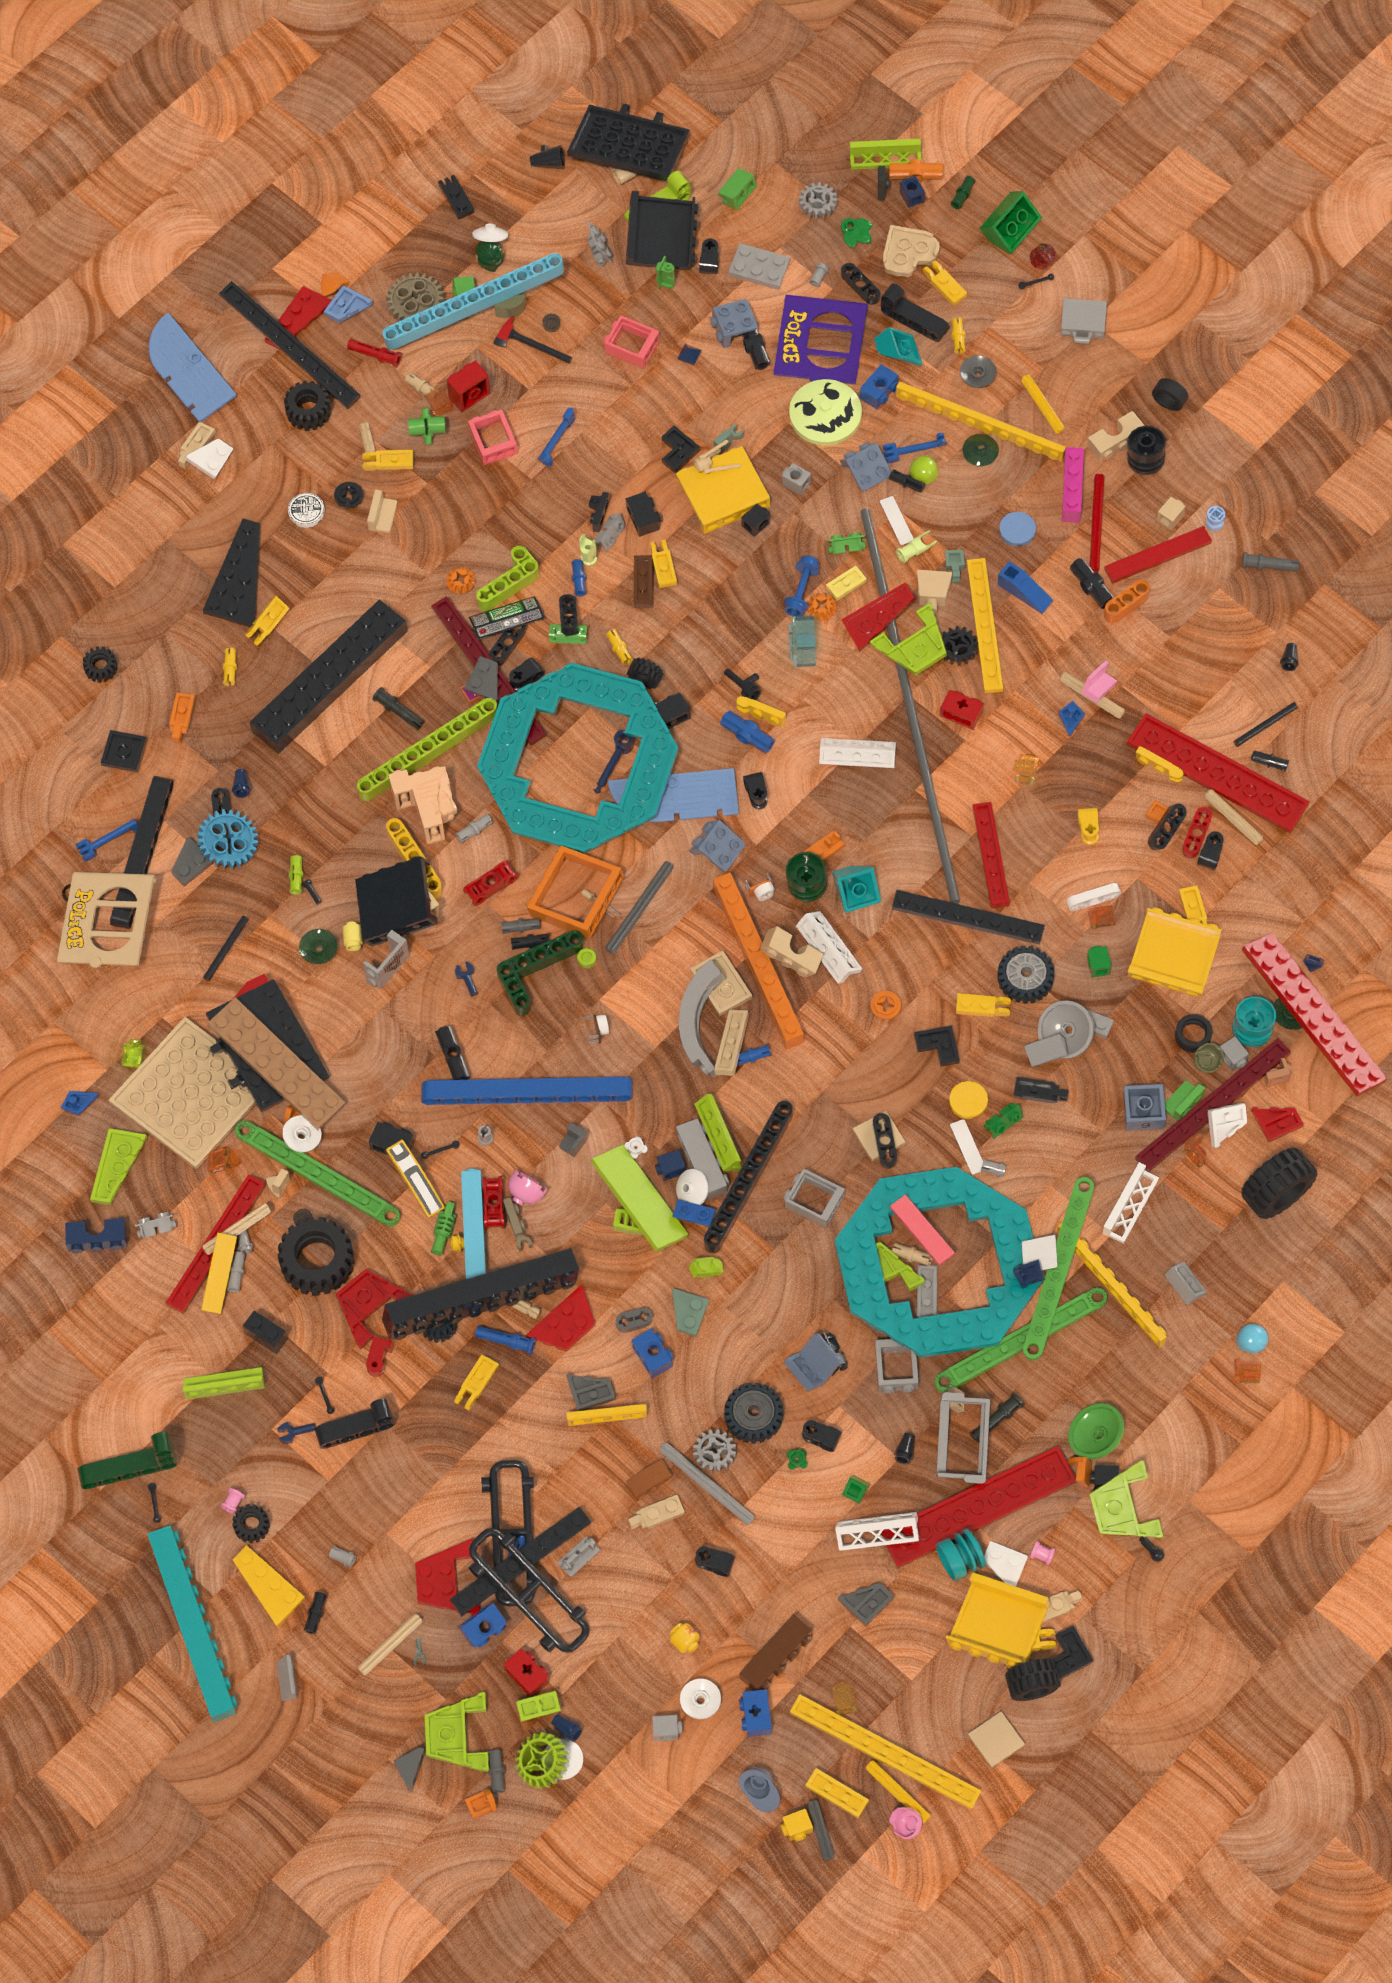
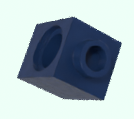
(912, 197)
(670, 1165)

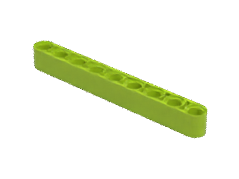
(431, 741)

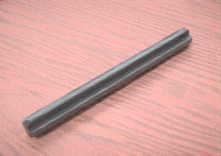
(639, 907)

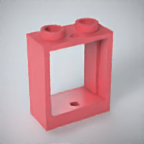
(651, 335)
(497, 451)

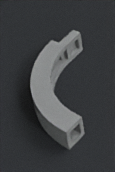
(692, 1003)

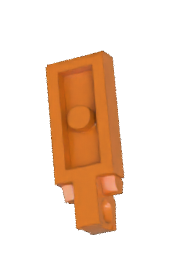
(181, 715)

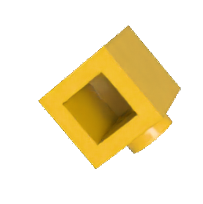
(796, 1825)

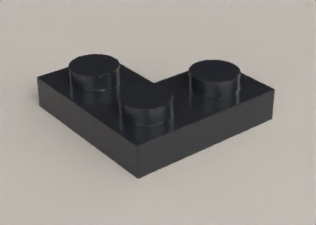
(682, 449)
(939, 1039)
(1075, 1653)

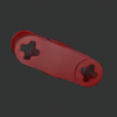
(480, 891)
(493, 1192)

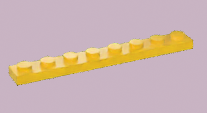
(984, 626)
(1119, 1292)

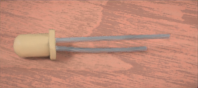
(590, 897)

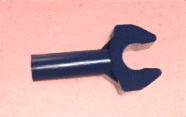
(466, 976)
(293, 1431)

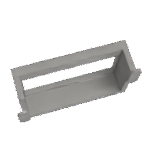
(945, 1401)

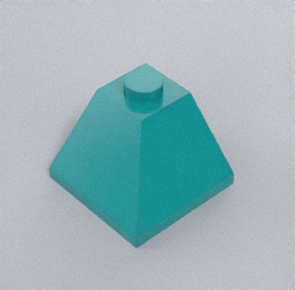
(898, 346)
(856, 887)

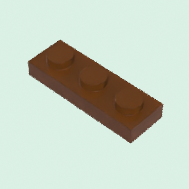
(642, 581)

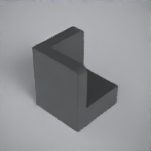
(573, 1140)

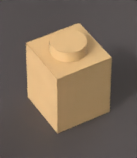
(1171, 513)

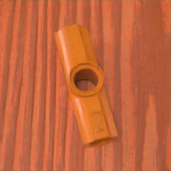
(916, 168)

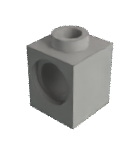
(798, 485)
(1234, 1054)
(666, 1728)

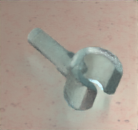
(419, 1652)

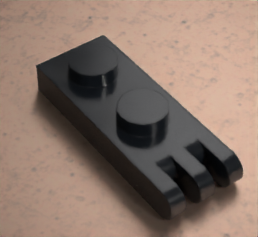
(456, 197)

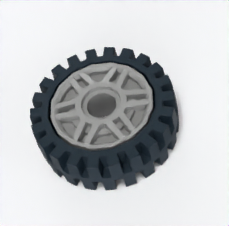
(1025, 961)

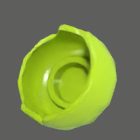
(924, 469)

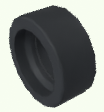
(1170, 394)
(1188, 1020)

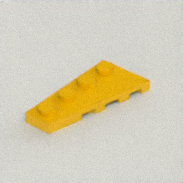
(271, 1589)

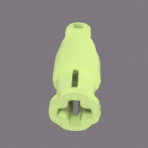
(913, 548)
(588, 551)

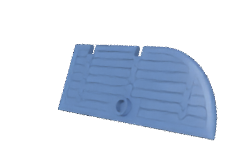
(191, 373)
(692, 795)

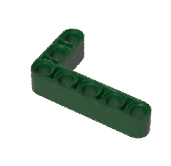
(534, 965)
(130, 1465)

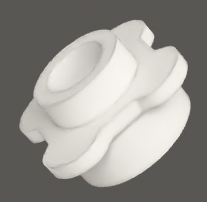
(637, 1141)

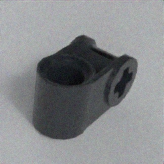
(709, 257)
(525, 674)
(756, 788)
(1211, 852)
(823, 1436)
(716, 1561)

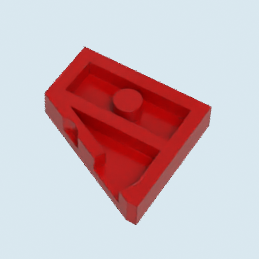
(1277, 1122)

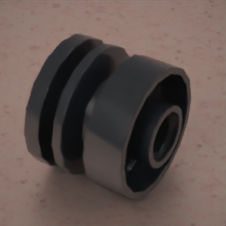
(1146, 450)

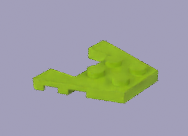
(919, 649)
(893, 1267)
(1115, 1507)
(447, 1734)

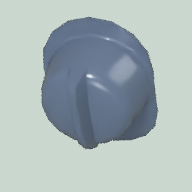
(759, 1789)

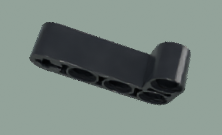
(911, 315)
(356, 1425)

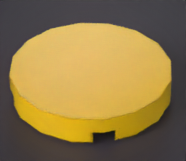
(968, 1100)

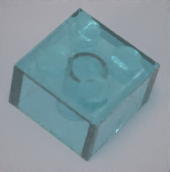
(802, 641)

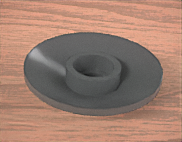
(978, 365)

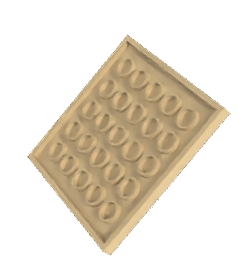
(185, 1094)

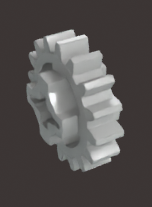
(817, 200)
(721, 1448)

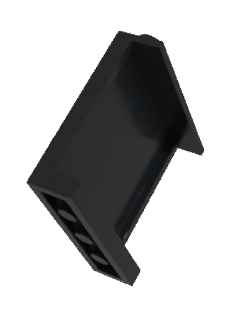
(661, 229)
(394, 900)

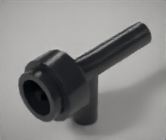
(748, 687)

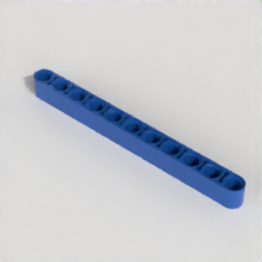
(526, 1091)

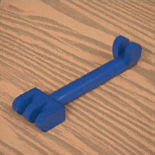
(568, 420)
(892, 452)
(87, 848)

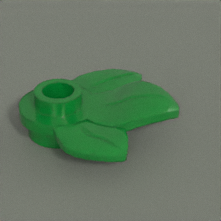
(858, 232)

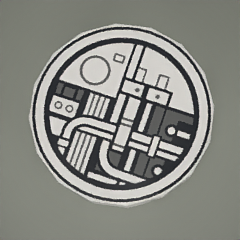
(306, 510)

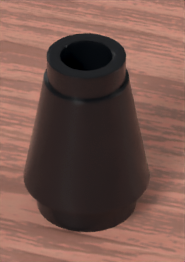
(1290, 657)
(905, 1450)

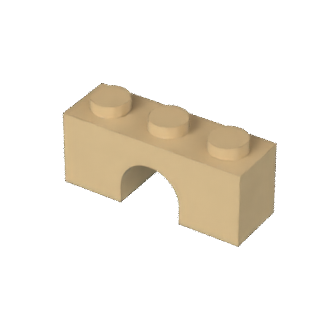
(1105, 446)
(777, 946)

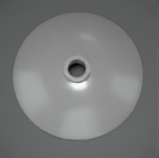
(1063, 1015)

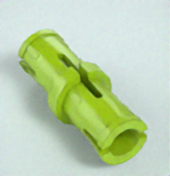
(295, 874)

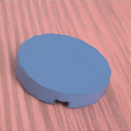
(1017, 529)

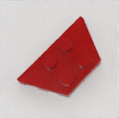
(565, 1323)

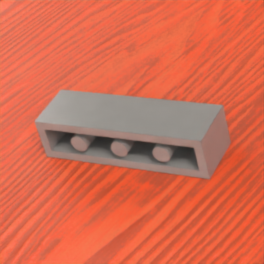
(701, 1156)

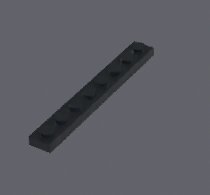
(968, 917)
(511, 1568)

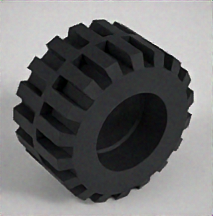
(311, 417)
(1032, 1679)

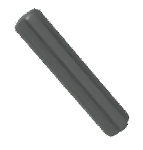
(820, 1830)

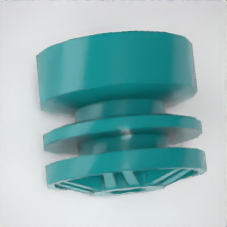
(1254, 1021)
(959, 1555)

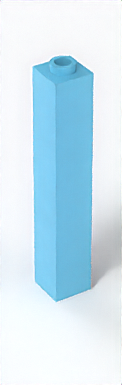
(473, 1223)

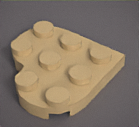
(908, 249)

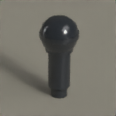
(1156, 1553)

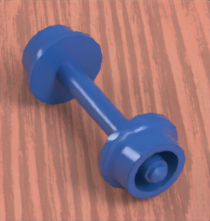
(808, 567)

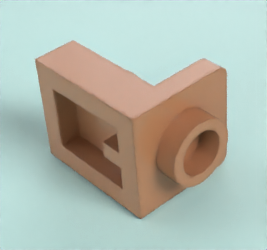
(1278, 1076)

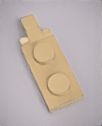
(198, 438)
(657, 1513)
(1061, 1604)

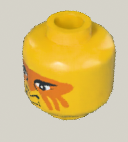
(684, 1638)

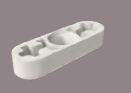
(1093, 897)

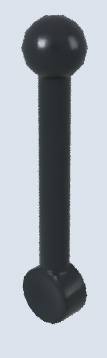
(1022, 285)
(455, 1144)
(319, 1381)
(151, 1487)

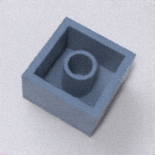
(1144, 1107)

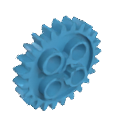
(210, 840)

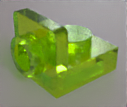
(132, 1053)

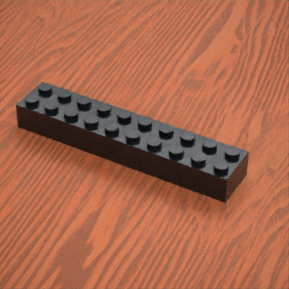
(328, 676)
(480, 1294)

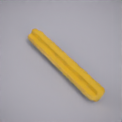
(1043, 404)
(896, 1790)

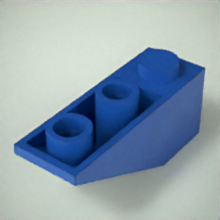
(1023, 587)

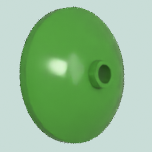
(1091, 1425)

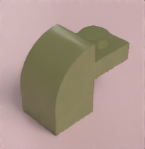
(511, 307)

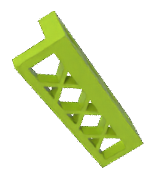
(884, 150)
(718, 1133)
(223, 1383)

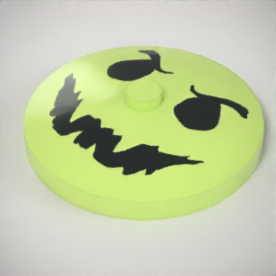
(825, 412)

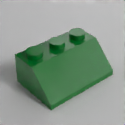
(1011, 221)

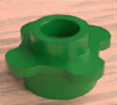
(792, 1455)

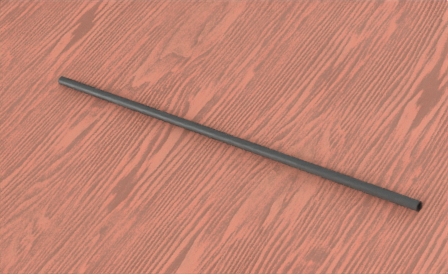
(912, 717)

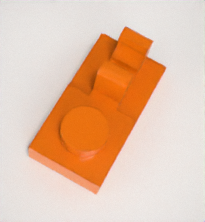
(827, 846)

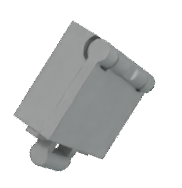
(1083, 319)

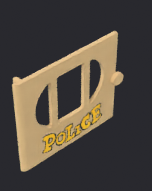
(83, 899)

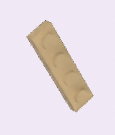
(731, 1042)

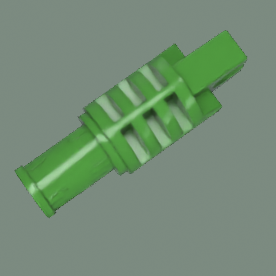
(443, 1229)

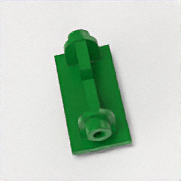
(1009, 1116)

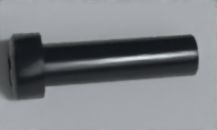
(307, 884)

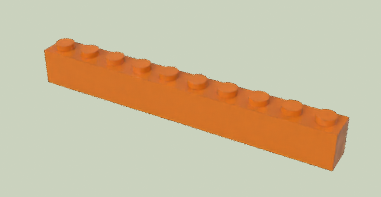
(757, 961)

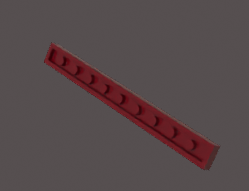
(473, 650)
(1221, 1097)

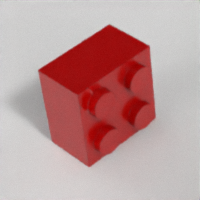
(468, 386)

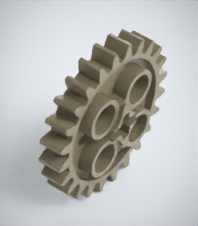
(414, 298)

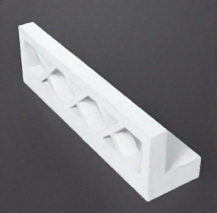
(857, 753)
(817, 937)
(1125, 1197)
(877, 1523)

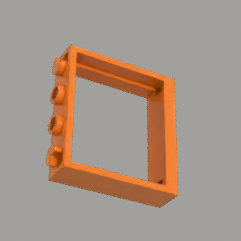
(600, 905)

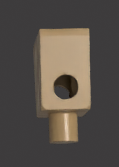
(933, 587)

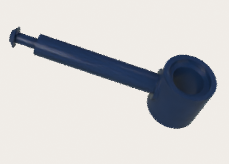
(619, 749)

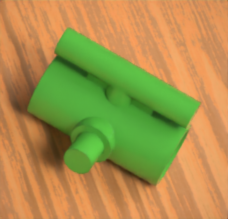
(426, 425)

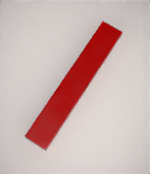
(1157, 554)
(991, 855)

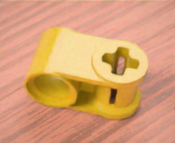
(1088, 824)

